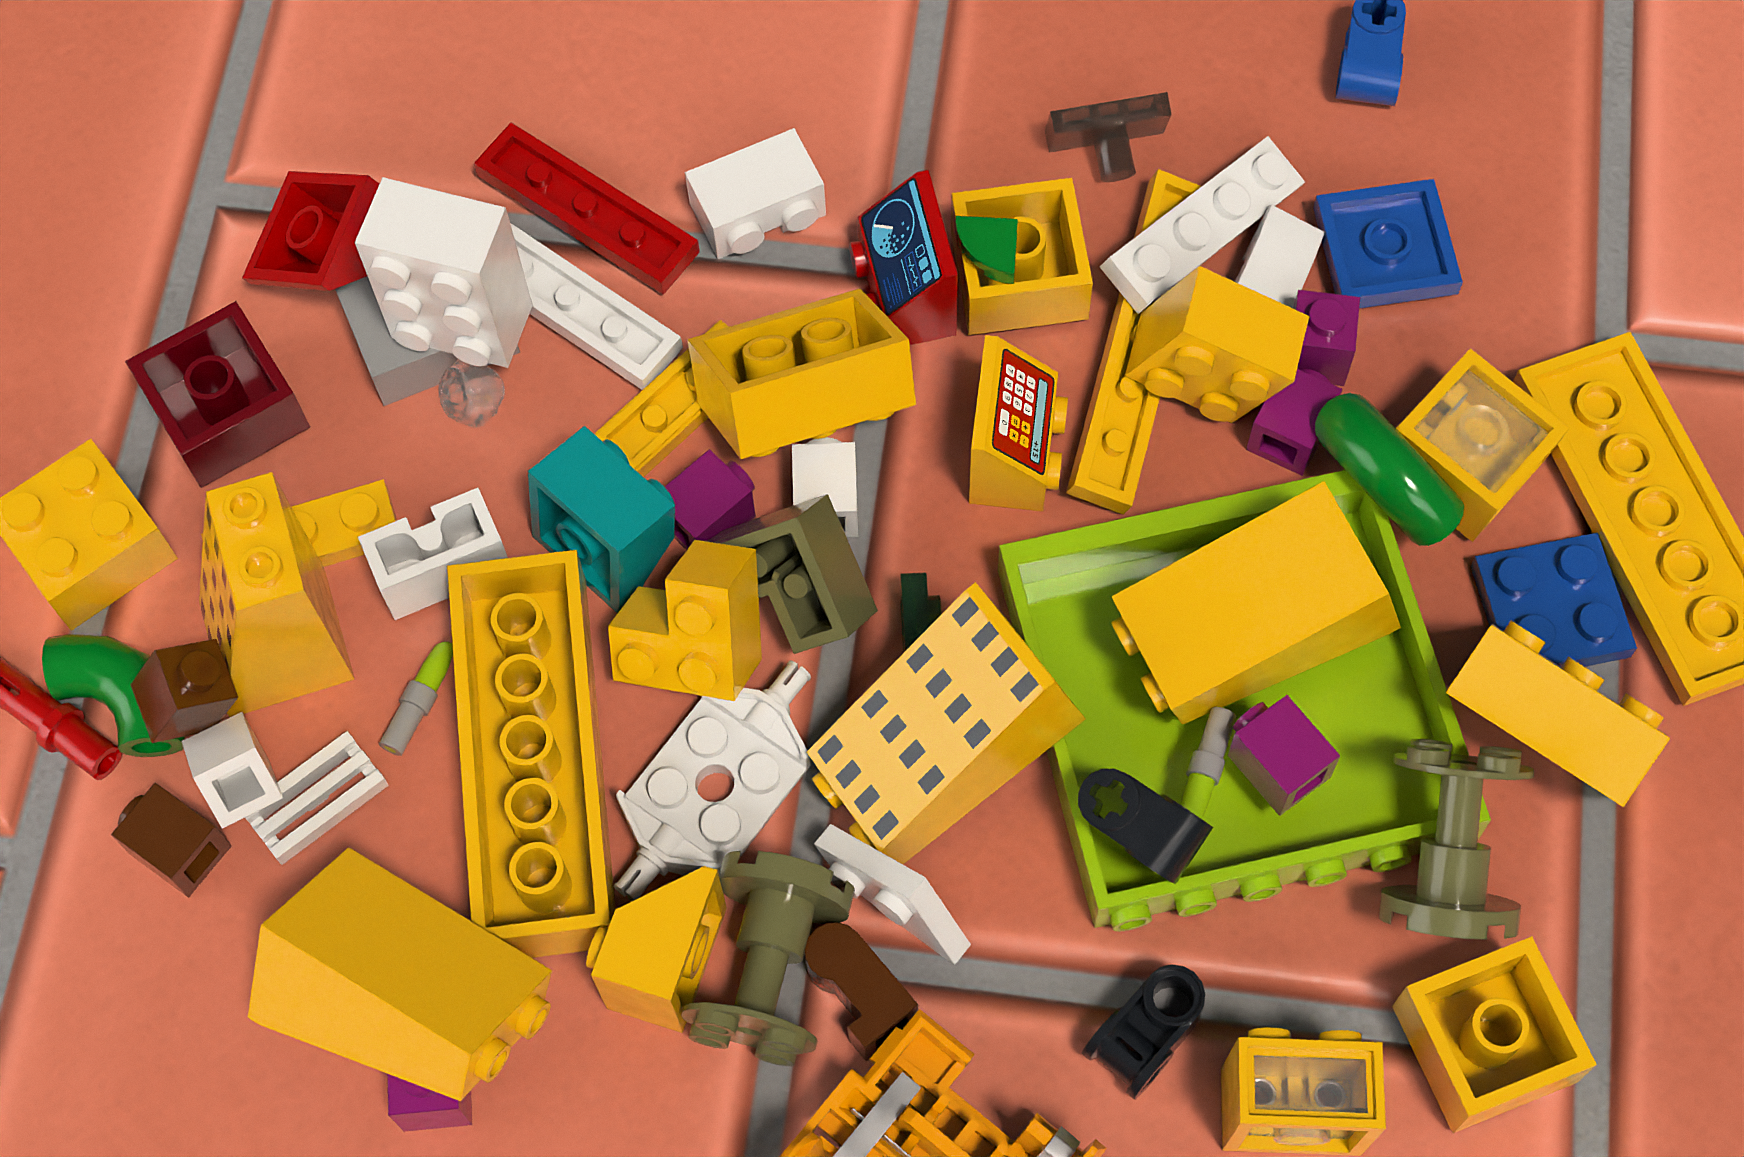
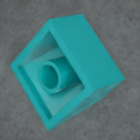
(603, 508)

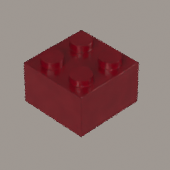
(218, 394)

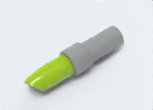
(417, 699)
(1208, 761)

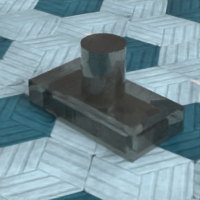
(1109, 130)

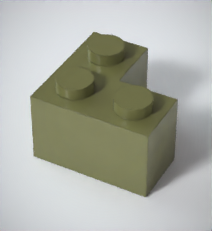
(806, 572)

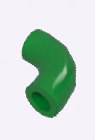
(1389, 469)
(103, 671)

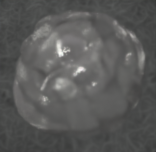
(471, 393)

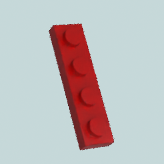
(587, 208)

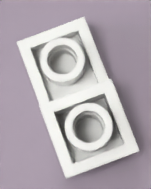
(1280, 256)

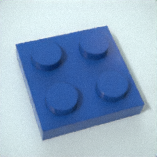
(1388, 243)
(1560, 595)

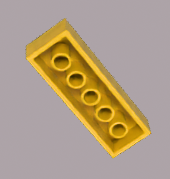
(530, 752)

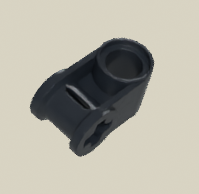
(1151, 828)
(1141, 1039)

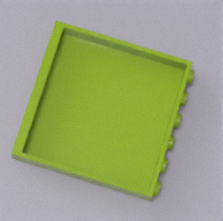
(1360, 702)

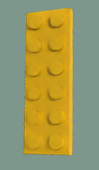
(1652, 509)

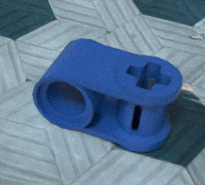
(1372, 53)

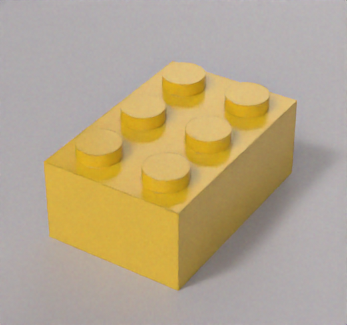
(802, 373)
(1560, 711)

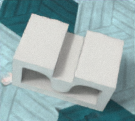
(756, 192)
(414, 563)

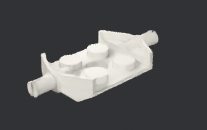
(740, 738)

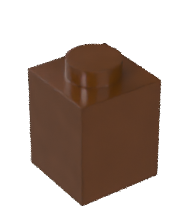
(184, 690)
(170, 839)

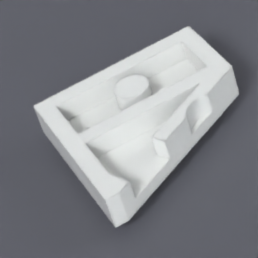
(894, 890)

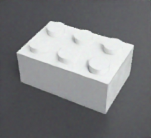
(445, 272)

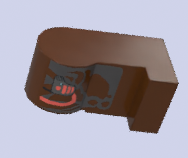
(851, 970)

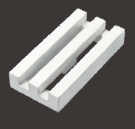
(329, 816)

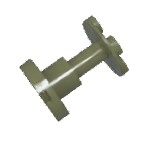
(1452, 866)
(781, 903)

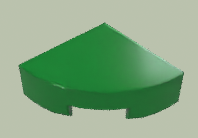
(989, 244)

